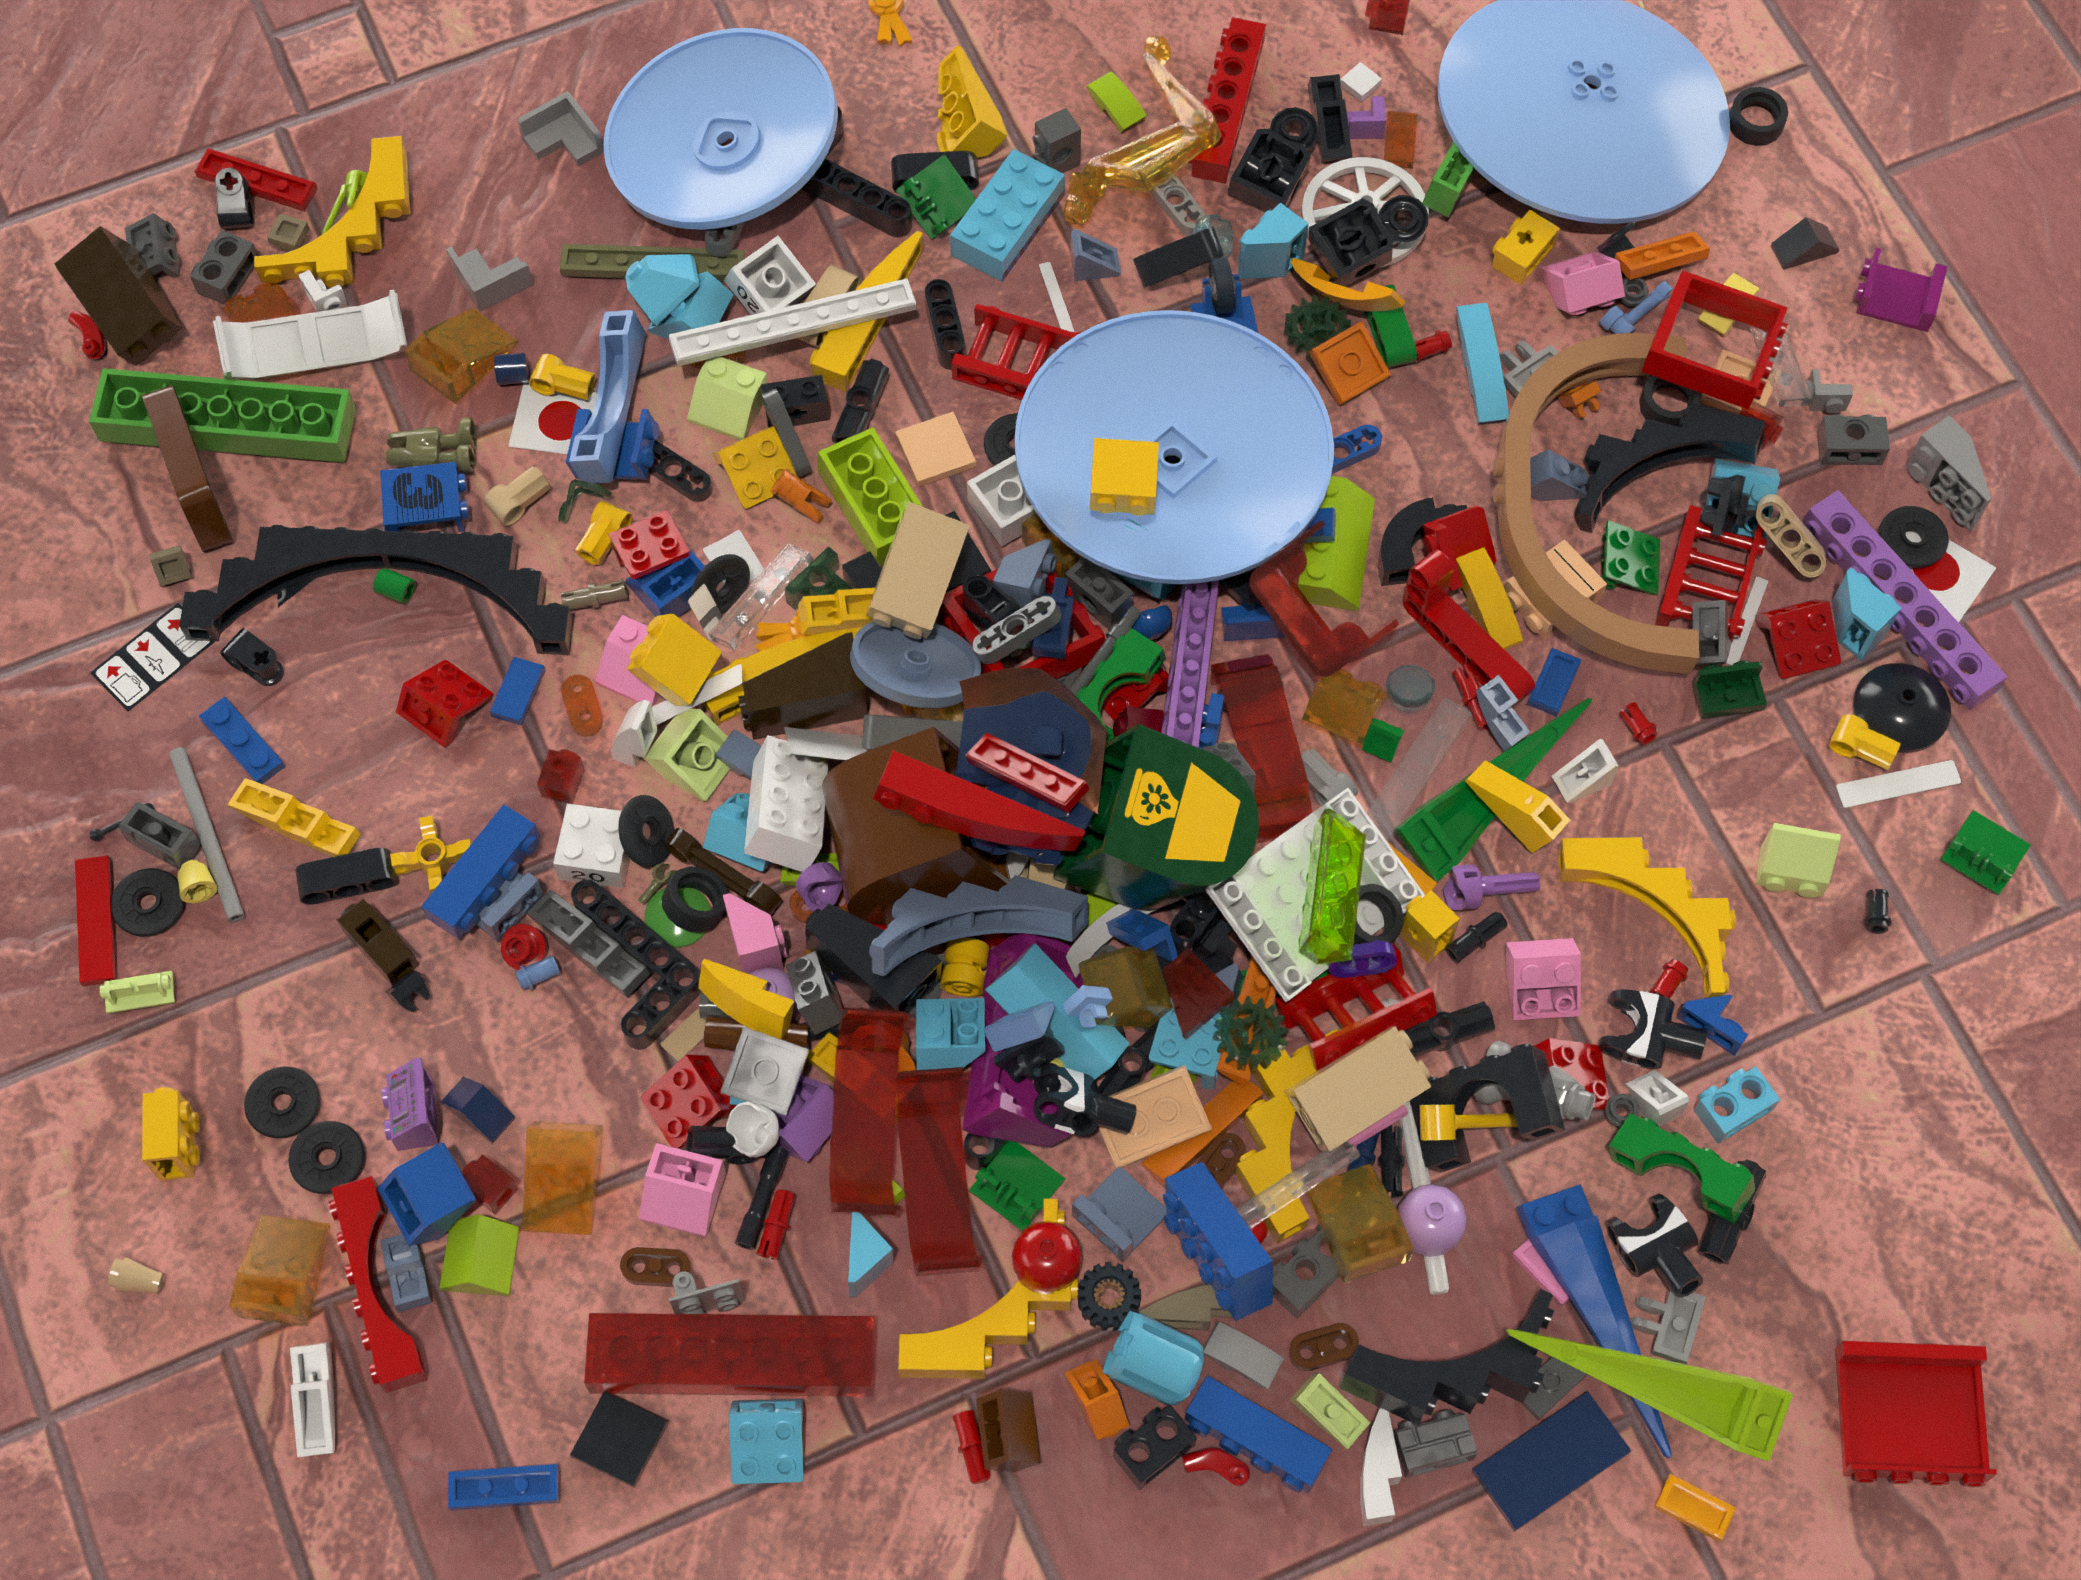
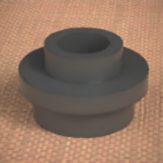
(1637, 286)
(1623, 1101)

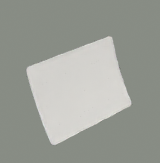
(737, 545)

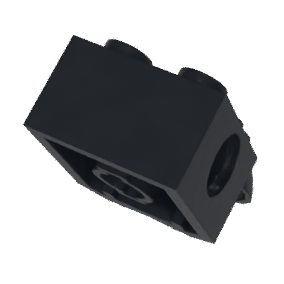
(1275, 161)
(1361, 239)

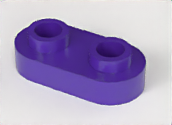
(1366, 960)

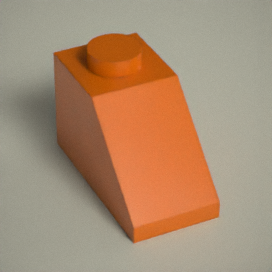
(1097, 1399)

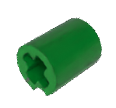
(394, 585)

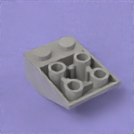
(1951, 471)

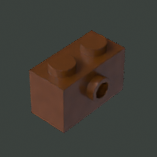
(1008, 1431)

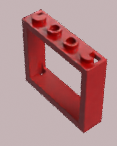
(1733, 305)
(1077, 653)

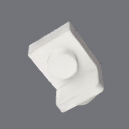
(319, 295)

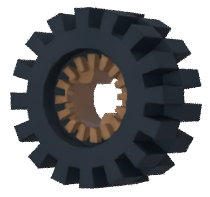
(1094, 1286)

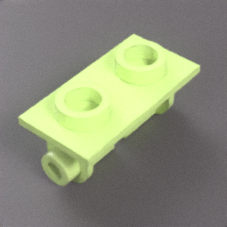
(138, 992)

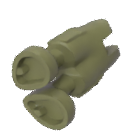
(425, 445)

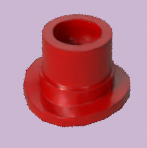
(523, 945)

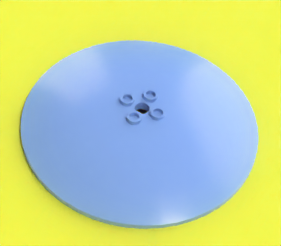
(1599, 155)
(1213, 395)

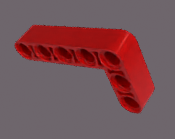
(1462, 637)

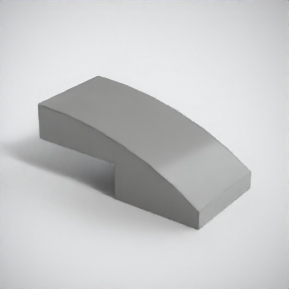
(1242, 1354)

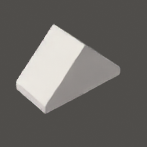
(1587, 772)
(1658, 1097)

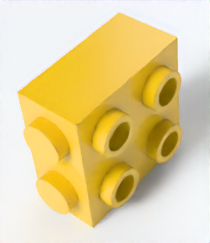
(1124, 476)
(673, 659)
(169, 1135)

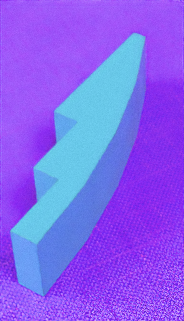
(1482, 363)

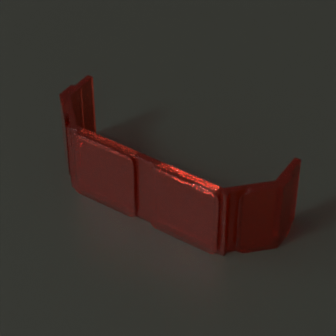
(1266, 741)
(865, 1112)
(935, 1172)

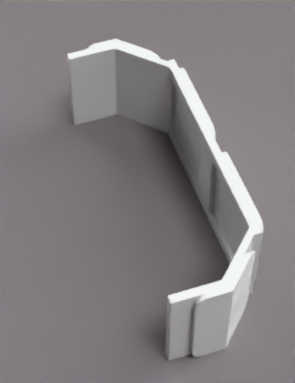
(311, 340)

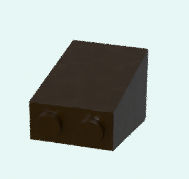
(119, 294)
(805, 692)

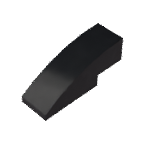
(1331, 115)

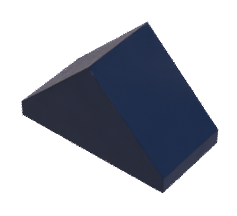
(478, 1108)

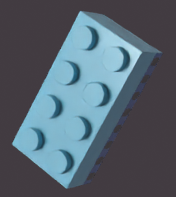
(1007, 215)

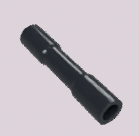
(769, 1177)

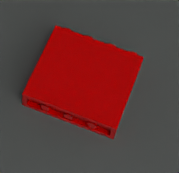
(1912, 1413)

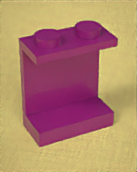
(1899, 294)

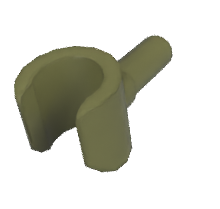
(658, 880)

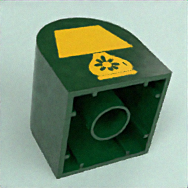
(1163, 824)

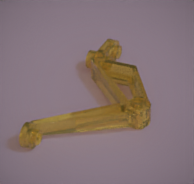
(1195, 130)

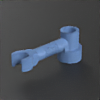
(1619, 322)

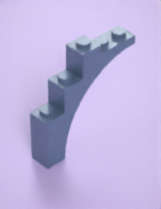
(972, 910)

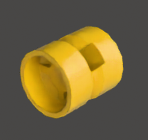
(964, 967)

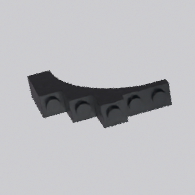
(1700, 434)
(1414, 1387)

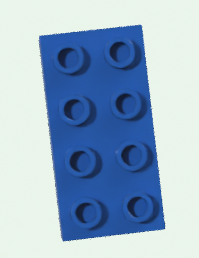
(1218, 1241)

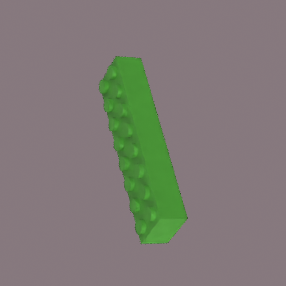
(230, 414)

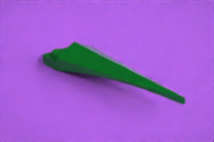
(1453, 820)

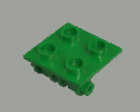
(937, 196)
(1630, 558)
(1985, 852)
(1016, 1184)

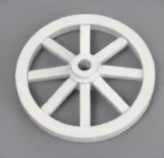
(1359, 166)

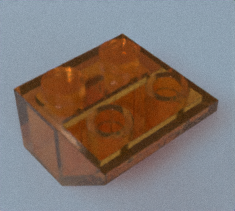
(264, 304)

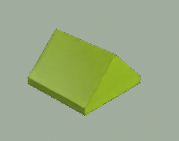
(480, 1256)

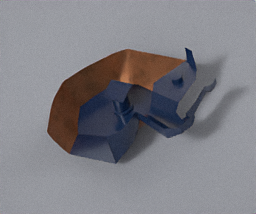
(1043, 720)

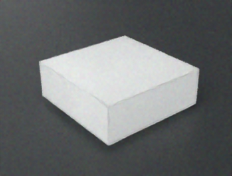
(1360, 82)

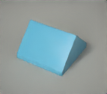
(868, 1255)

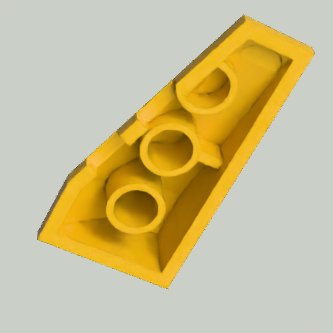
(967, 109)

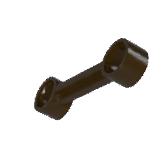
(689, 850)

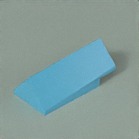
(1037, 980)

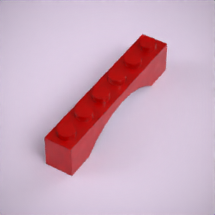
(361, 1217)

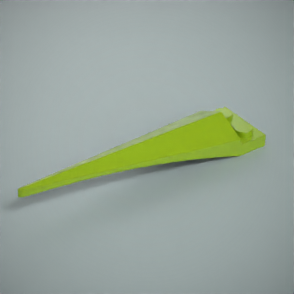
(1716, 1403)

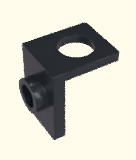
(1616, 243)

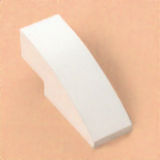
(634, 734)
(313, 1398)
(1378, 1472)

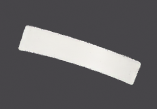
(1095, 936)

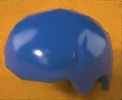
(1153, 622)

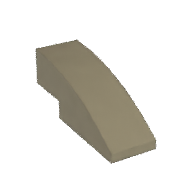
(1188, 1309)

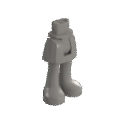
(1571, 1095)

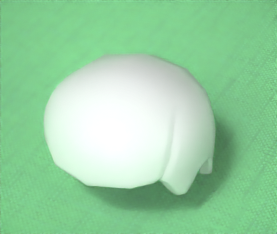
(753, 1128)

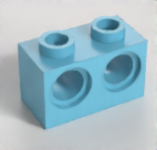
(1740, 1109)

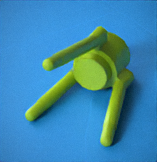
(351, 189)

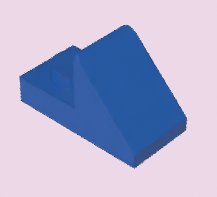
(1707, 1015)

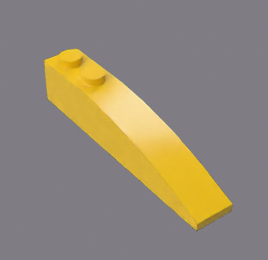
(848, 346)
(727, 706)

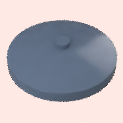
(911, 669)

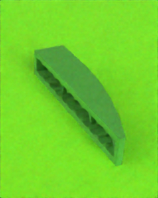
(1448, 182)

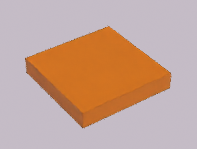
(1349, 363)

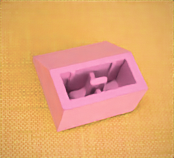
(1544, 978)
(681, 1190)

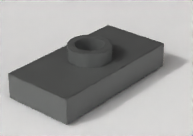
(1556, 1383)

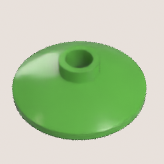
(658, 921)

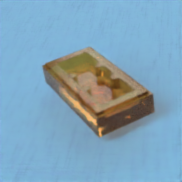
(1400, 138)

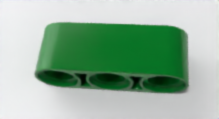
(1392, 335)

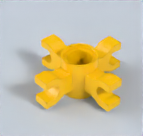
(409, 861)

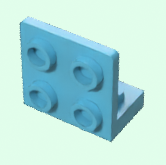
(1196, 1052)
(766, 1441)

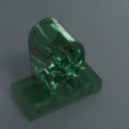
(821, 569)

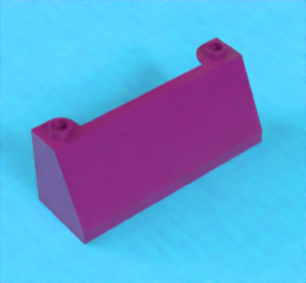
(994, 1101)

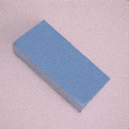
(1019, 1026)

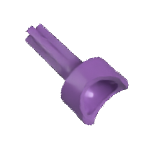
(819, 883)
(1469, 883)

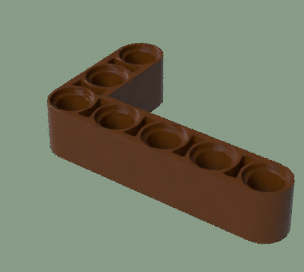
(186, 468)

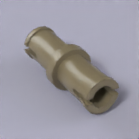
(595, 595)

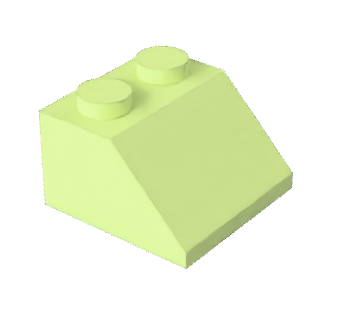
(727, 397)
(687, 754)
(1797, 860)

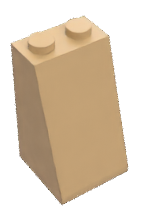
(917, 571)
(1359, 1088)

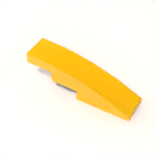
(293, 819)

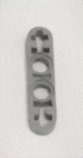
(1176, 213)

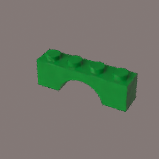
(1133, 661)
(1645, 1146)

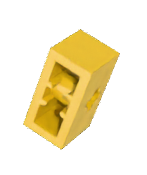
(1524, 247)
(1429, 925)

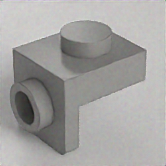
(1828, 397)

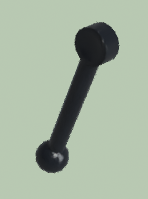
(97, 834)

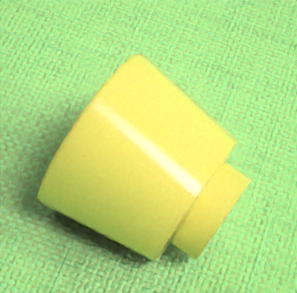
(195, 882)

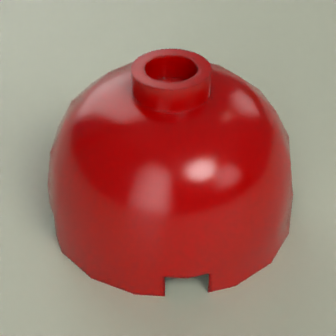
(1046, 1257)

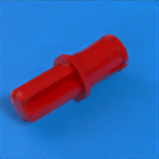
(776, 1224)
(971, 1446)

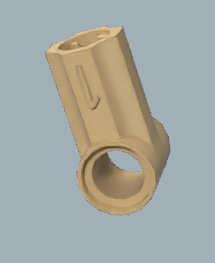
(510, 501)

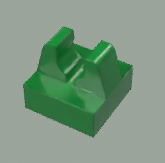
(1382, 740)

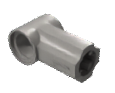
(1324, 779)

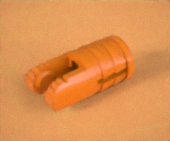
(795, 492)

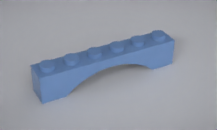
(598, 444)

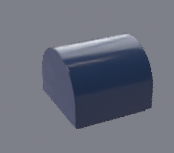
(511, 368)

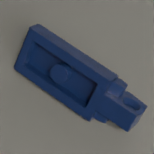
(1055, 640)

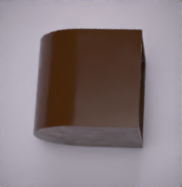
(889, 851)

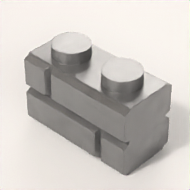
(1434, 1443)

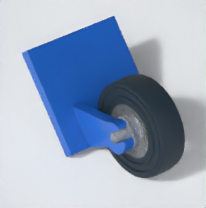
(1225, 295)

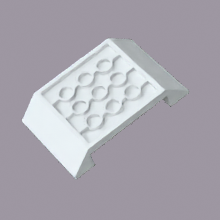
(1269, 891)

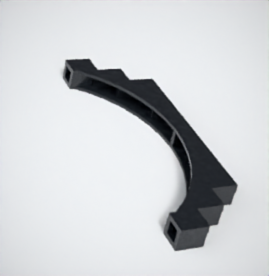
(300, 554)

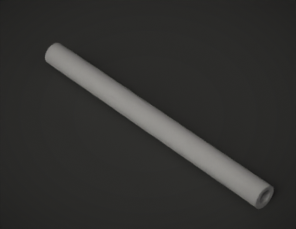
(206, 835)

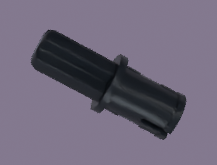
(1476, 937)

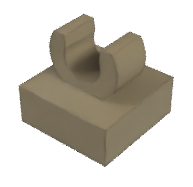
(288, 233)
(170, 565)

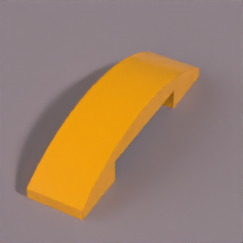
(1371, 299)

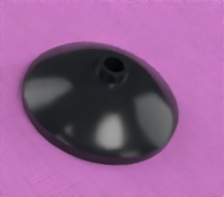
(1912, 723)

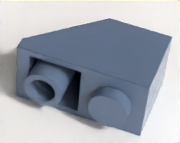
(1556, 478)
(1026, 571)

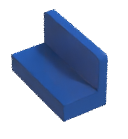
(1245, 625)
(1143, 933)

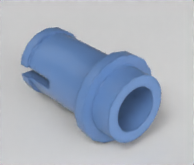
(537, 972)

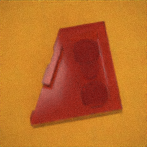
(1194, 992)

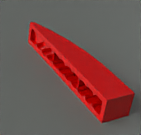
(968, 808)

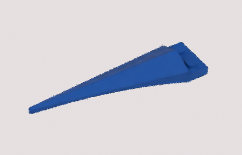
(1577, 1255)

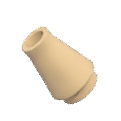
(134, 1277)

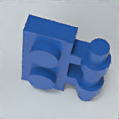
(1211, 721)

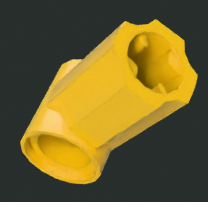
(553, 375)
(596, 541)
(1855, 739)

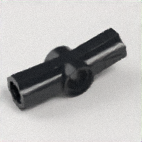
(1120, 1078)
(1723, 1235)

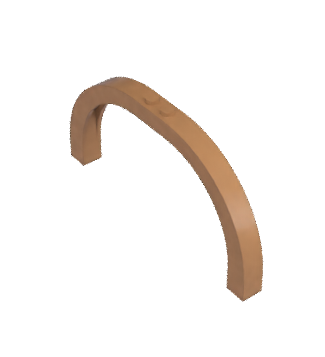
(1557, 600)

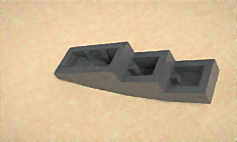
(588, 943)

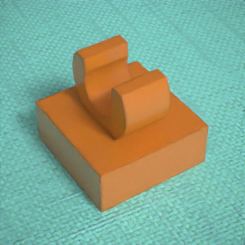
(1579, 396)

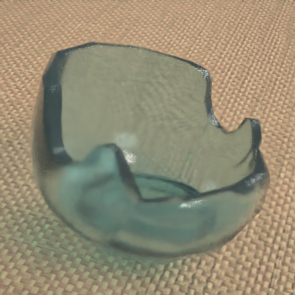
(1222, 228)
(1410, 688)

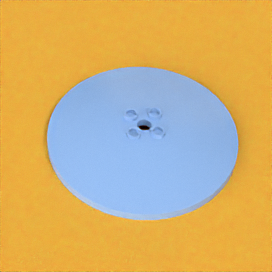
(712, 89)

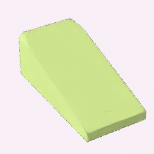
(1330, 1410)

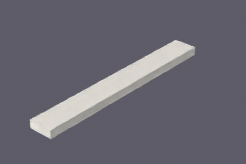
(792, 322)

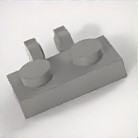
(1520, 371)
(1676, 1327)

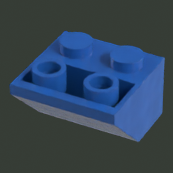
(669, 587)
(426, 1195)

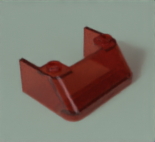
(1320, 647)

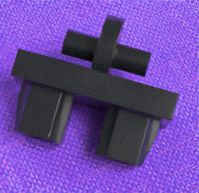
(1732, 504)
(1029, 1057)

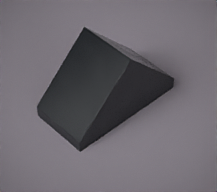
(1804, 244)

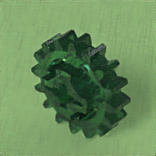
(1315, 323)
(1238, 1031)

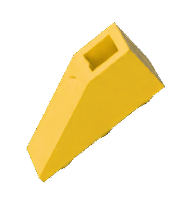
(1518, 805)

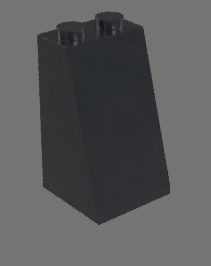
(844, 948)

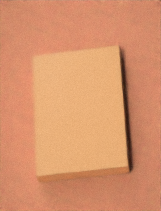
(1165, 1115)

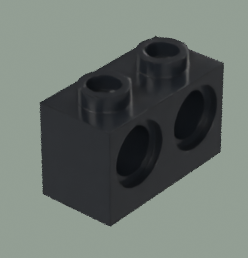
(1160, 1453)

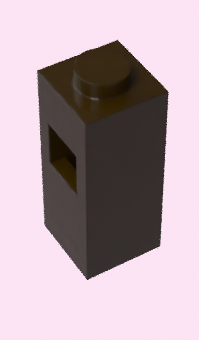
(377, 941)

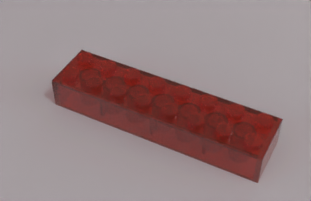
(730, 1354)

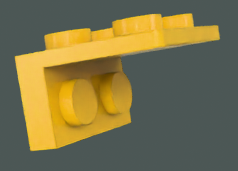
(754, 465)

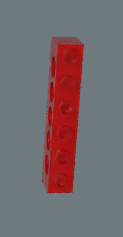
(1230, 95)

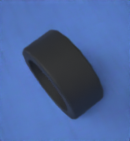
(1762, 98)
(1654, 412)
(1391, 912)
(682, 914)

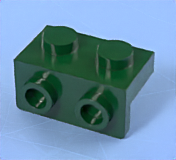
(1729, 689)

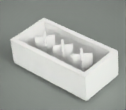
(785, 806)

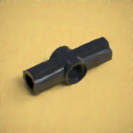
(865, 390)
(1461, 1024)

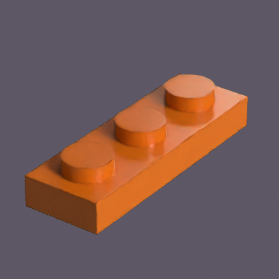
(1662, 255)

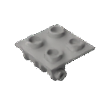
(694, 1301)

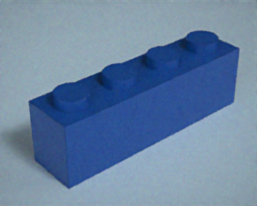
(481, 872)
(1257, 1435)

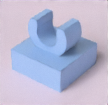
(1088, 1004)

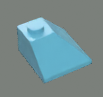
(662, 283)

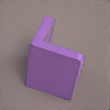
(1368, 123)

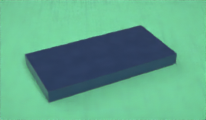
(1551, 1461)

